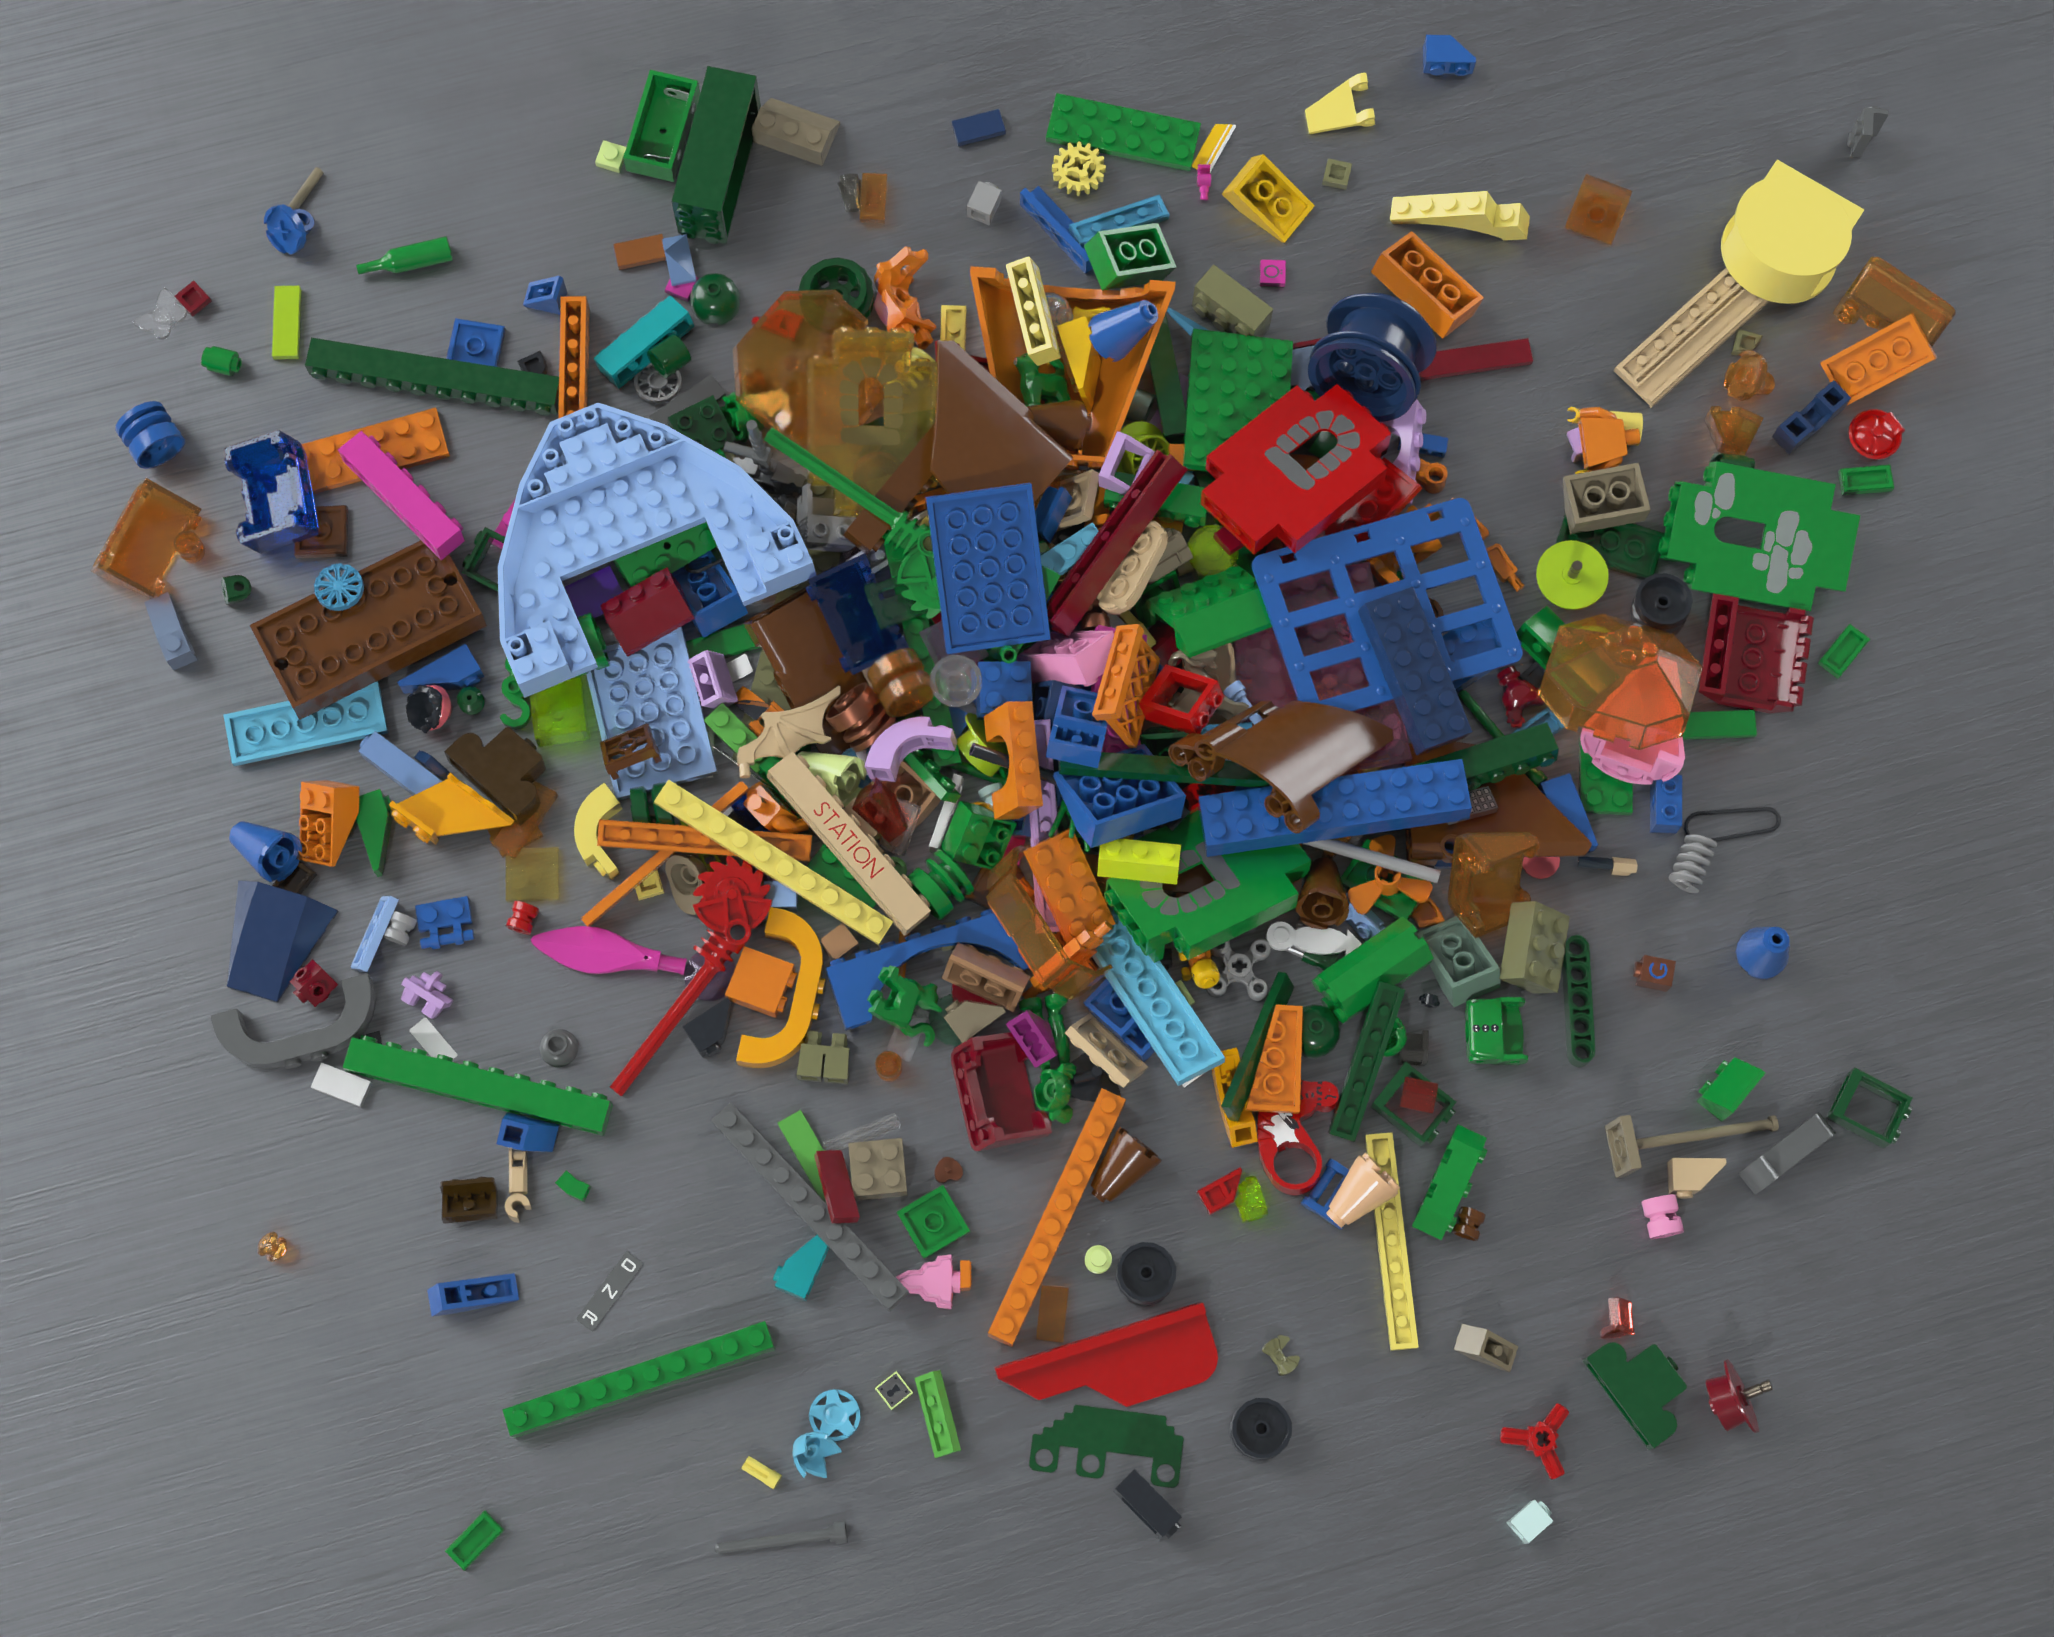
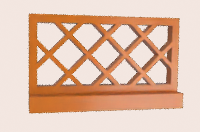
(1117, 682)

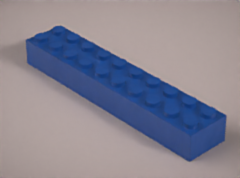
(1346, 807)

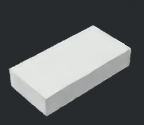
(341, 1085)

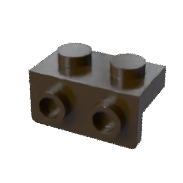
(469, 1200)

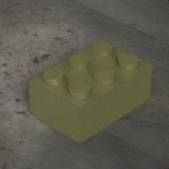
(1230, 305)
(1534, 947)

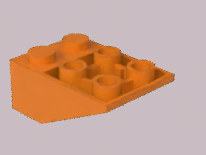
(326, 819)

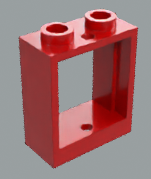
(1164, 687)

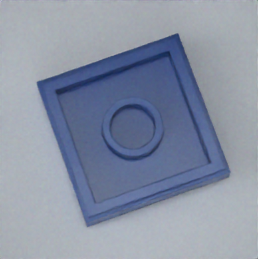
(476, 342)

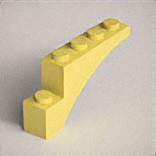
(1463, 210)

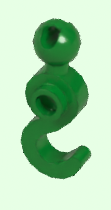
(514, 695)

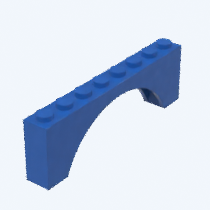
(857, 977)

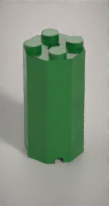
(1387, 957)

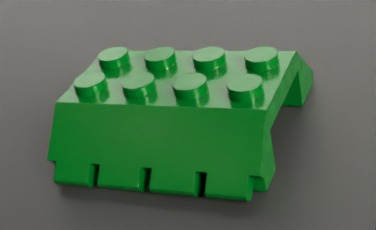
(1211, 611)

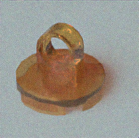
(1747, 376)

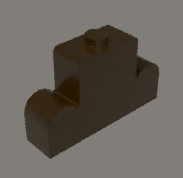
(501, 770)

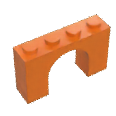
(1022, 791)

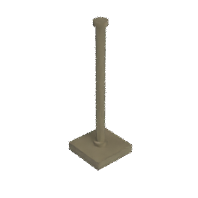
(1625, 1146)

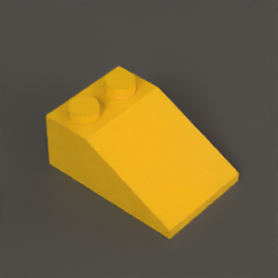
(1268, 198)
(1082, 357)

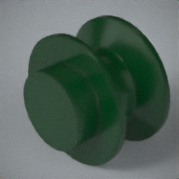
(470, 700)

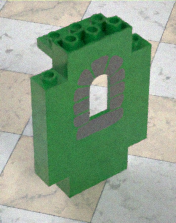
(1244, 894)

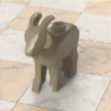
(1186, 700)

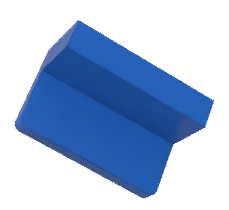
(1051, 511)

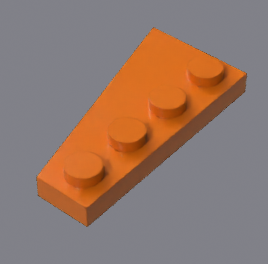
(1279, 1068)

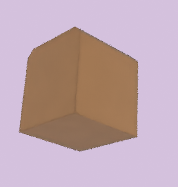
(839, 943)

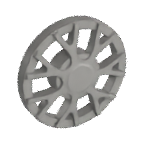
(657, 384)

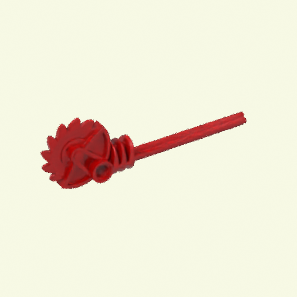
(729, 899)

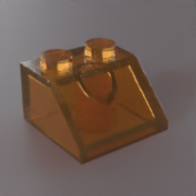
(1598, 209)

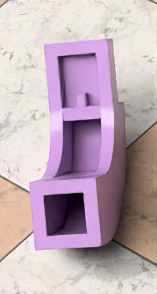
(902, 739)

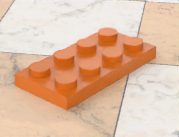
(1880, 358)
(1068, 885)

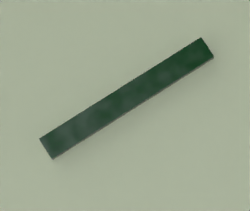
(1160, 769)

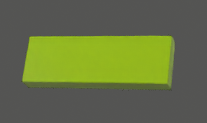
(286, 322)

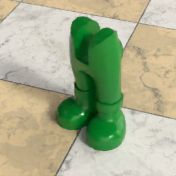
(1054, 1006)

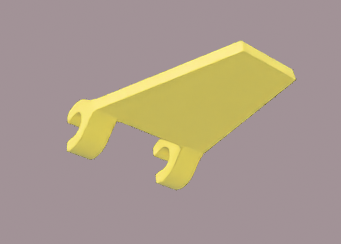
(1338, 108)

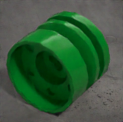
(943, 880)

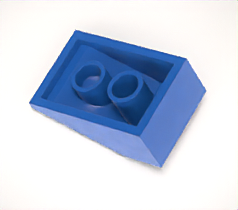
(710, 595)

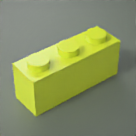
(1139, 861)

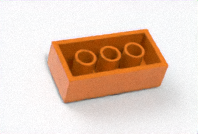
(1427, 284)

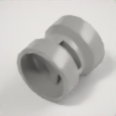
(400, 926)

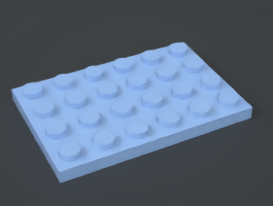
(660, 691)

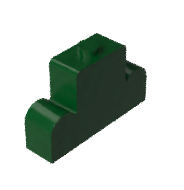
(1639, 1388)

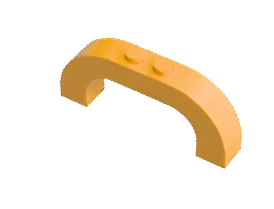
(774, 1050)

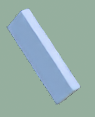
(374, 933)

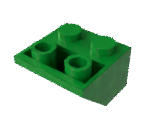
(976, 836)

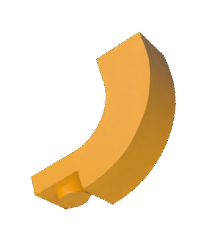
(1244, 1130)

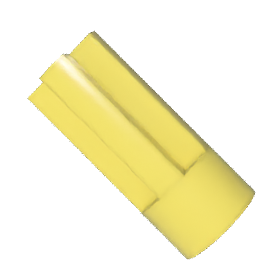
(763, 1473)

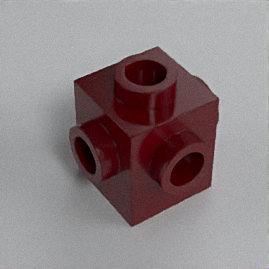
(312, 984)

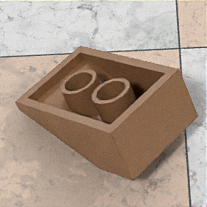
(914, 790)

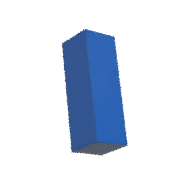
(1432, 445)

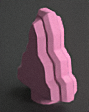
(933, 1281)

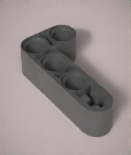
(1786, 1153)

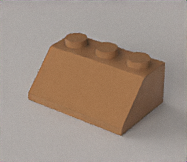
(985, 976)

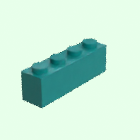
(629, 351)

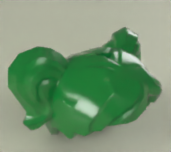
(1055, 1092)

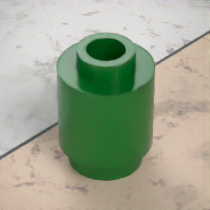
(221, 360)

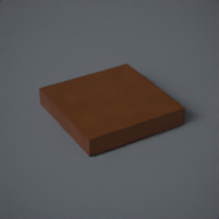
(332, 534)

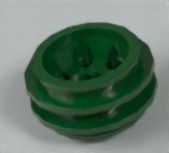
(846, 270)

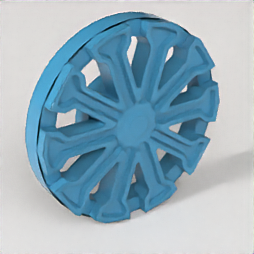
(339, 587)

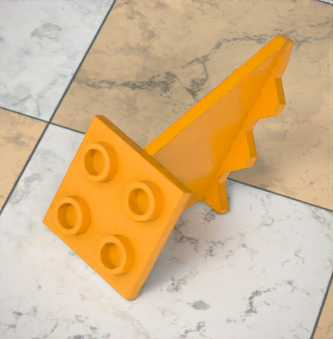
(448, 810)

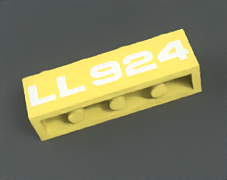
(1033, 311)

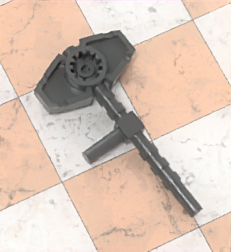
(761, 468)

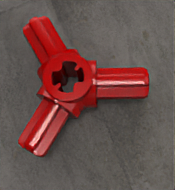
(1528, 1439)

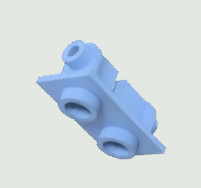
(1364, 925)

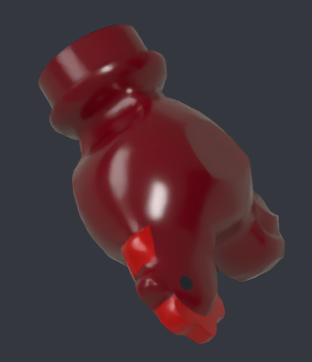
(1517, 696)

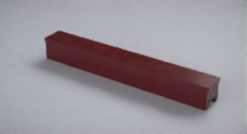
(1113, 542)

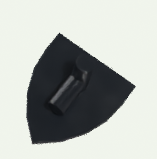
(1090, 1079)

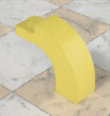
(597, 805)

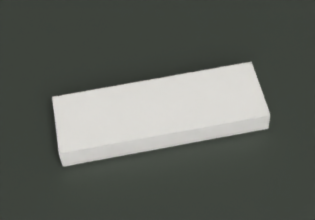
(945, 817)

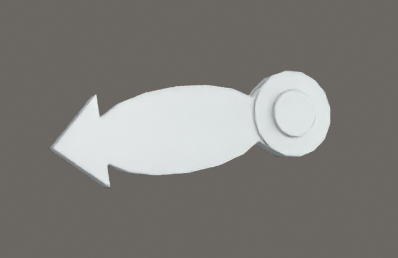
(1311, 940)

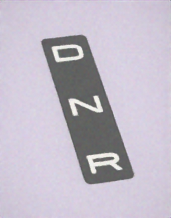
(609, 1291)

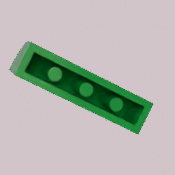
(1539, 634)

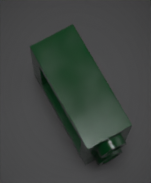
(473, 561)
(1442, 1098)
(1902, 1111)

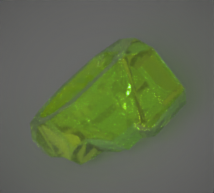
(1250, 1201)

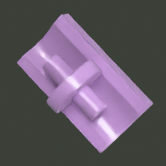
(435, 999)

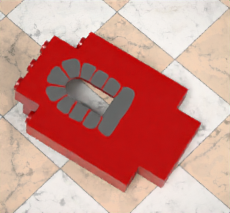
(1269, 494)

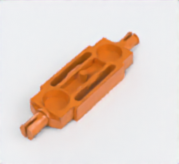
(1078, 950)

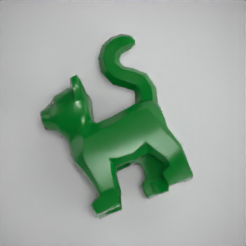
(1041, 386)
(902, 1002)

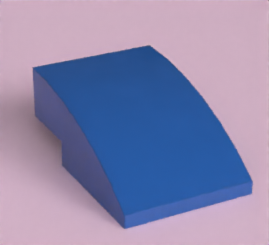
(1075, 732)
(1113, 1014)

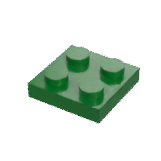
(933, 1222)

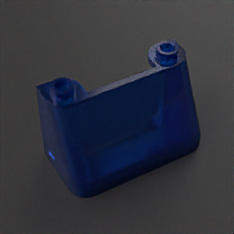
(850, 615)

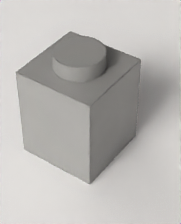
(984, 202)

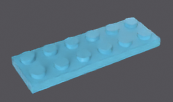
(278, 732)

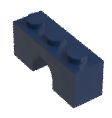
(1812, 418)

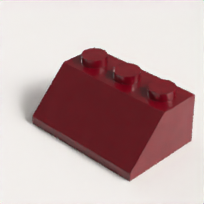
(647, 611)

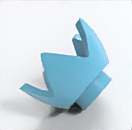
(810, 1453)

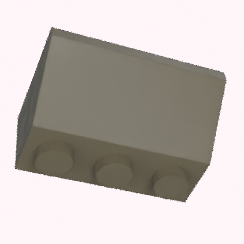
(794, 131)
(1605, 498)

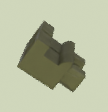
(836, 1059)

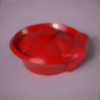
(1875, 433)

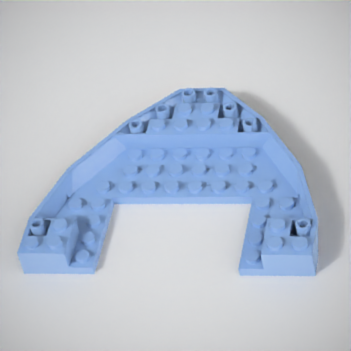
(606, 490)

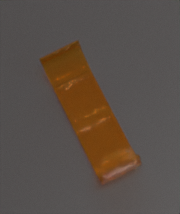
(1033, 935)

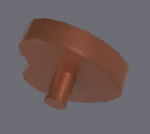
(947, 1170)

